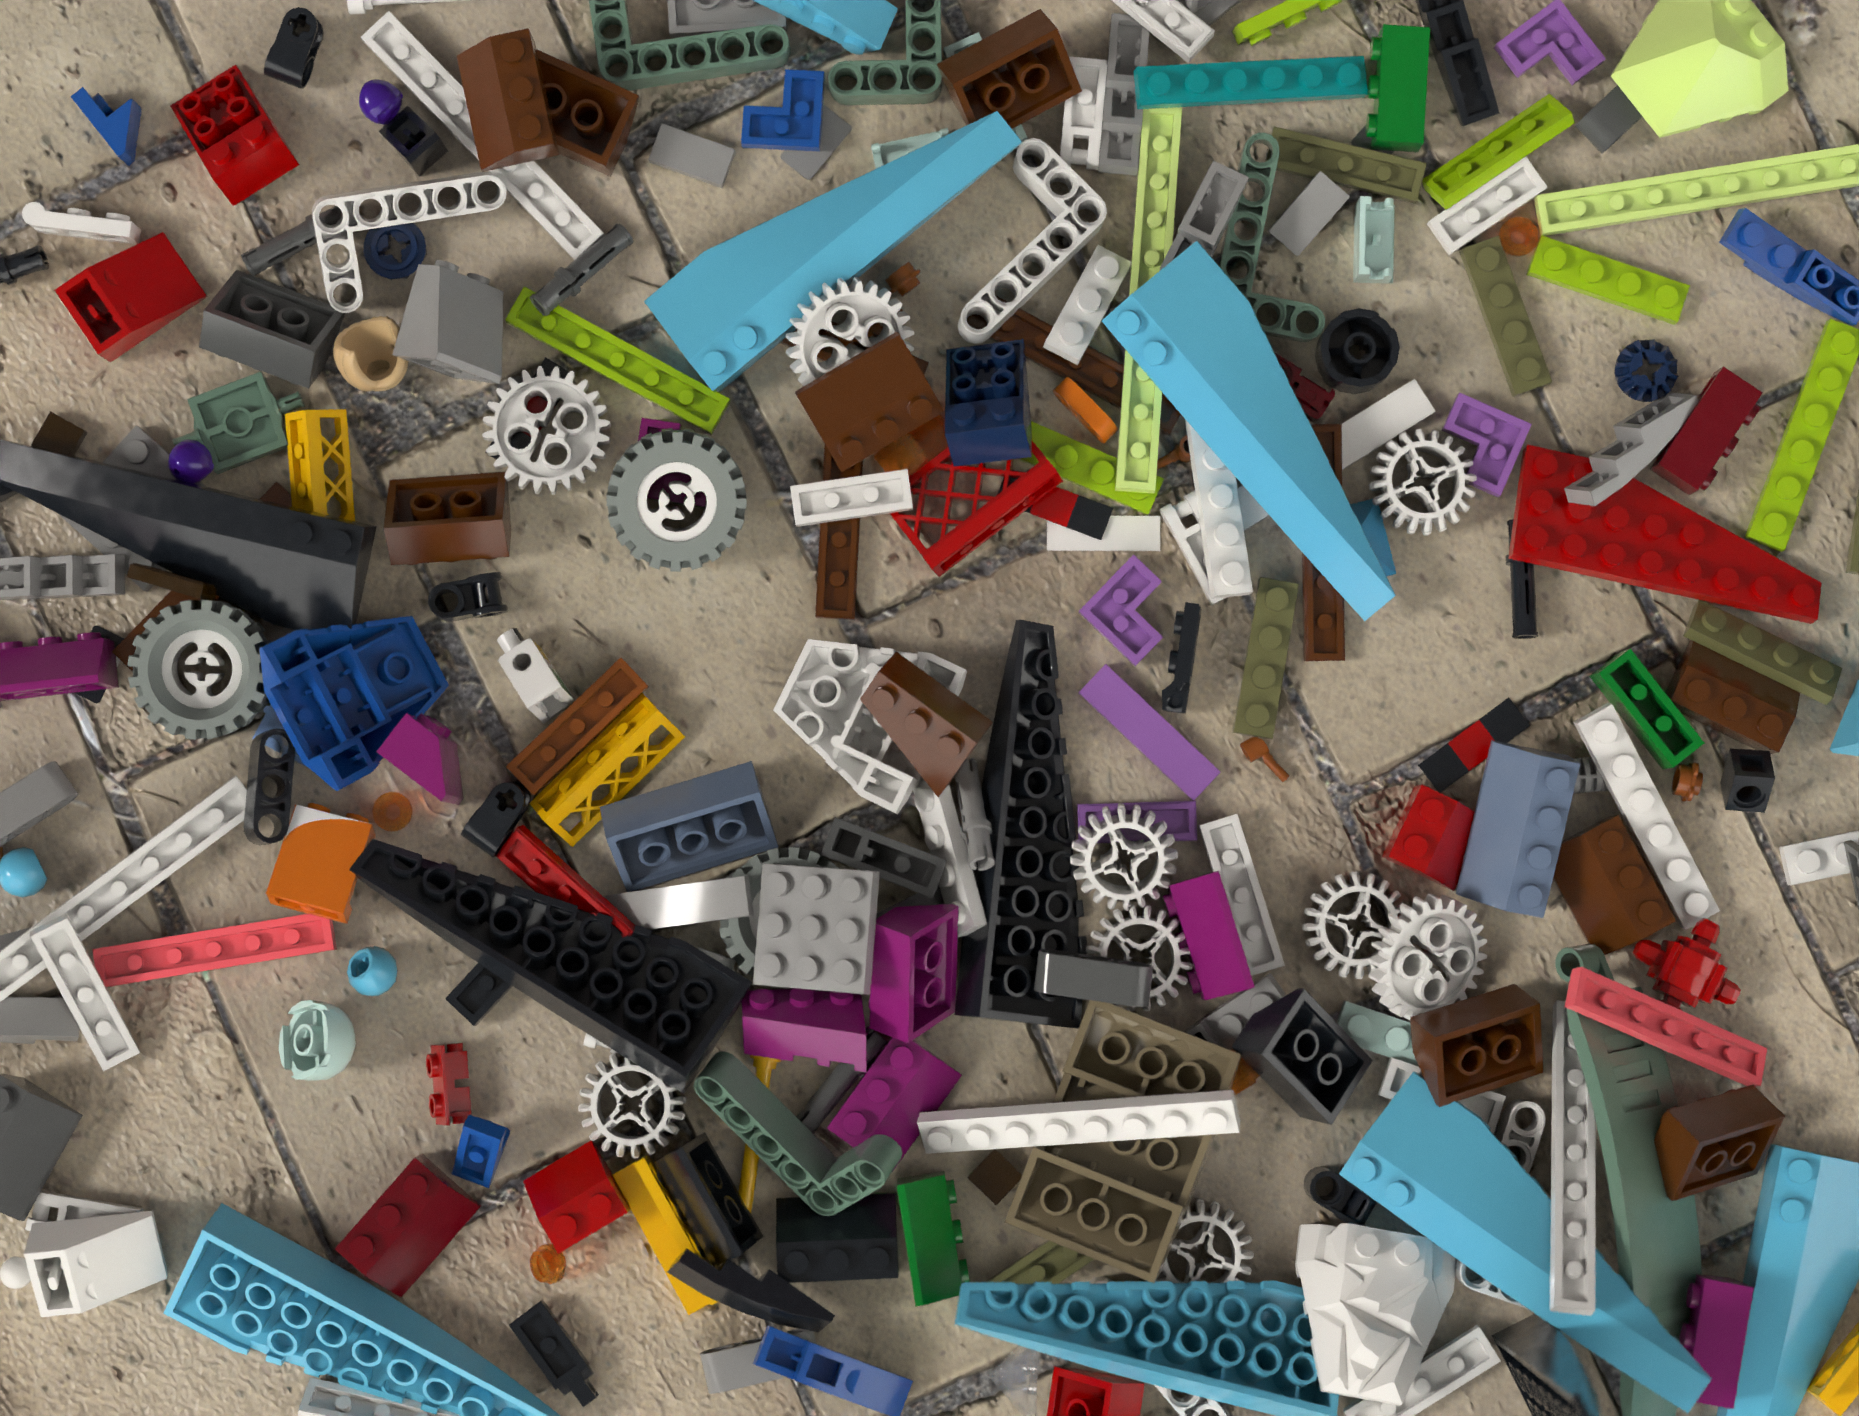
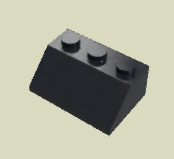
(1303, 1056)
(708, 1200)
(839, 1247)

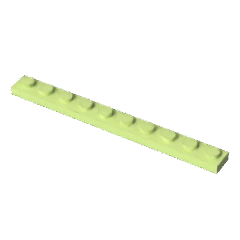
(1697, 190)
(1151, 243)

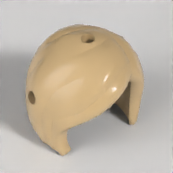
(369, 348)

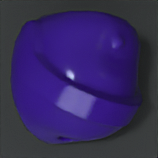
(380, 101)
(190, 461)

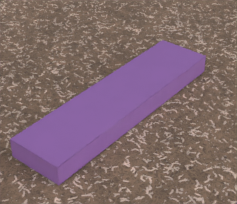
(1149, 732)

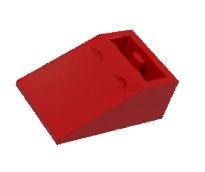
(234, 135)
(130, 295)

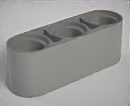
(33, 800)
(733, 1366)

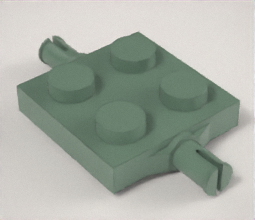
(240, 421)

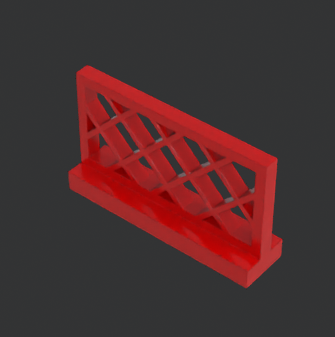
(983, 521)

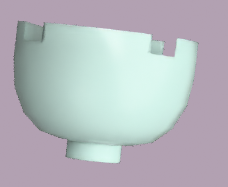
(316, 1041)

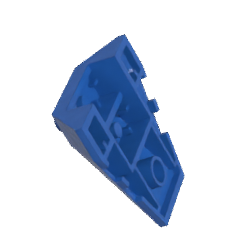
(348, 696)

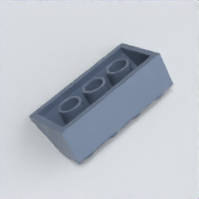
(688, 827)
(1518, 828)

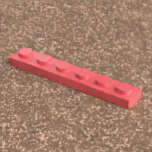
(214, 949)
(1665, 1027)

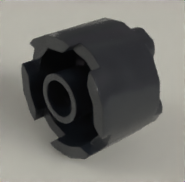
(1373, 335)

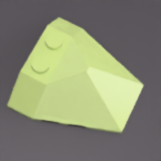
(1702, 64)

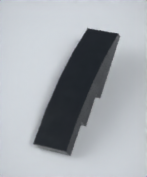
(1459, 59)
(764, 1298)

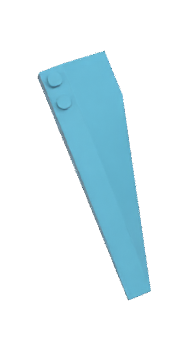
(743, 292)
(1221, 374)
(1481, 1206)
(1801, 1274)
(299, 1308)
(1194, 1337)

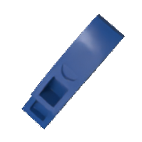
(1792, 268)
(832, 1372)

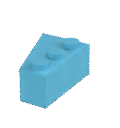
(852, 23)

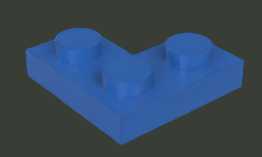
(796, 123)

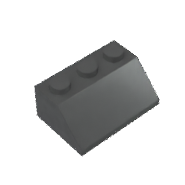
(270, 328)
(31, 1141)

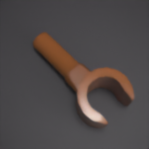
(1175, 455)
(1256, 748)

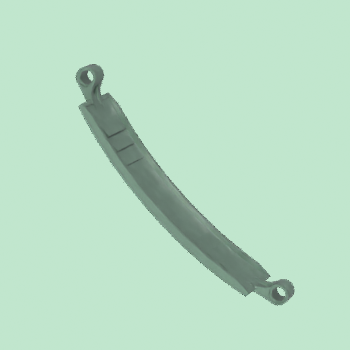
(1653, 1234)

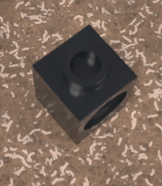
(1747, 780)

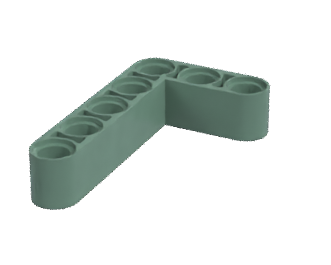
(675, 51)
(903, 71)
(1248, 250)
(788, 1145)

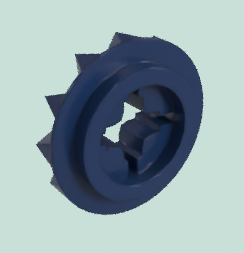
(387, 266)
(1638, 386)

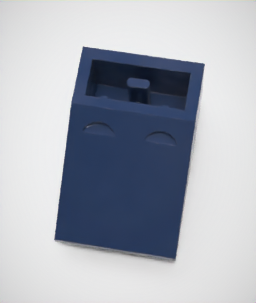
(987, 403)

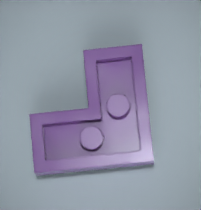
(1551, 34)
(1496, 437)
(1114, 613)

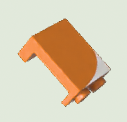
(316, 862)

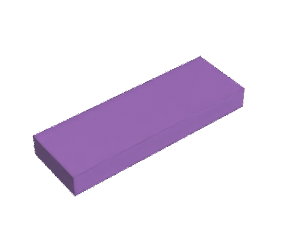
(1178, 815)

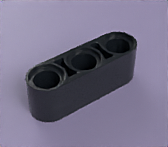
(259, 804)

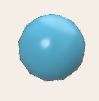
(21, 873)
(372, 971)

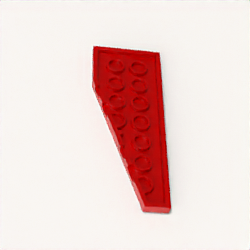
(1648, 543)

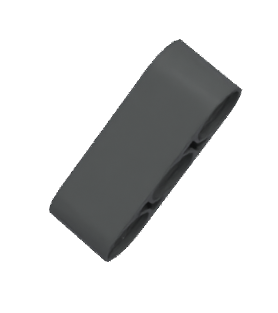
(1609, 120)
(1093, 978)

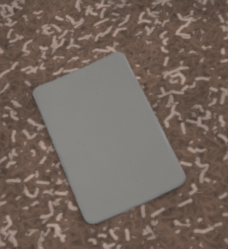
(832, 134)

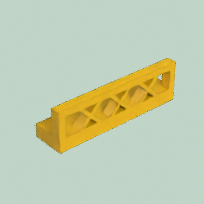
(308, 461)
(601, 765)
(660, 1223)
(1838, 1379)

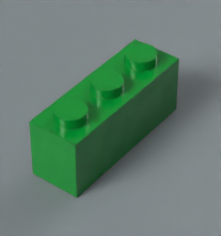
(1398, 88)
(1646, 709)

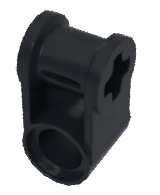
(293, 54)
(471, 597)
(495, 823)
(1344, 1200)

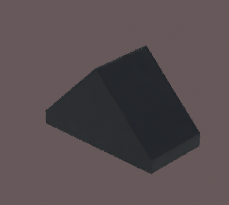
(414, 140)

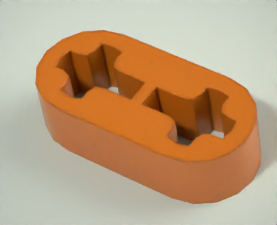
(1085, 410)

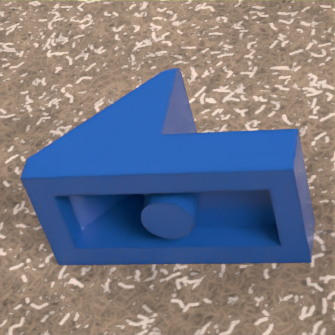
(117, 127)
(480, 1150)

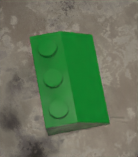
(931, 1237)

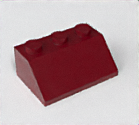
(408, 1226)

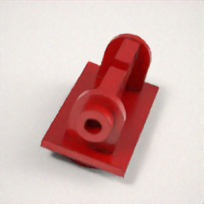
(445, 1069)

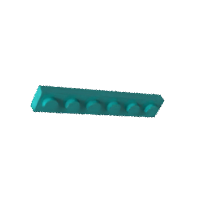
(1250, 82)

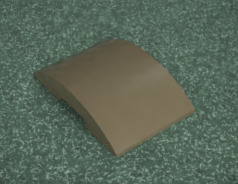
(1126, 1195)

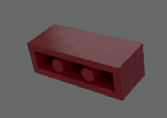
(1708, 432)

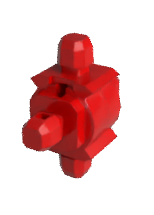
(1687, 968)

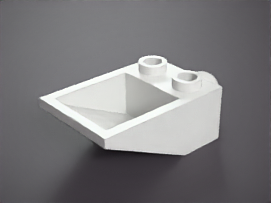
(87, 1261)

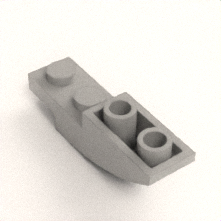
(1228, 1020)

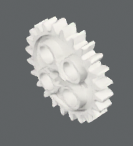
(863, 310)
(513, 417)
(1450, 942)

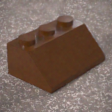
(1011, 72)
(507, 101)
(587, 114)
(869, 401)
(448, 518)
(1733, 698)
(1609, 887)
(1478, 1044)
(1715, 1140)

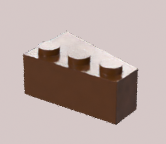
(924, 720)

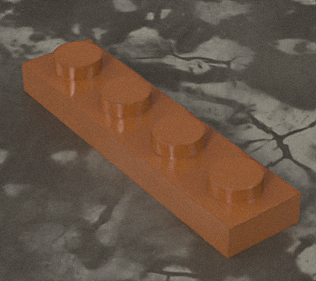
(577, 726)

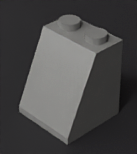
(453, 324)

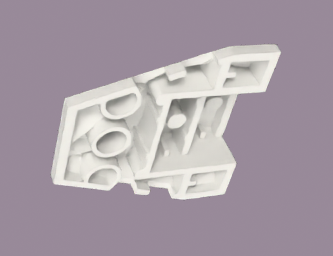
(827, 713)
(1371, 1305)

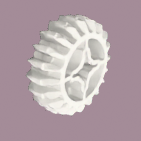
(1454, 468)
(1139, 850)
(1361, 907)
(1164, 933)
(644, 1118)
(1205, 1234)

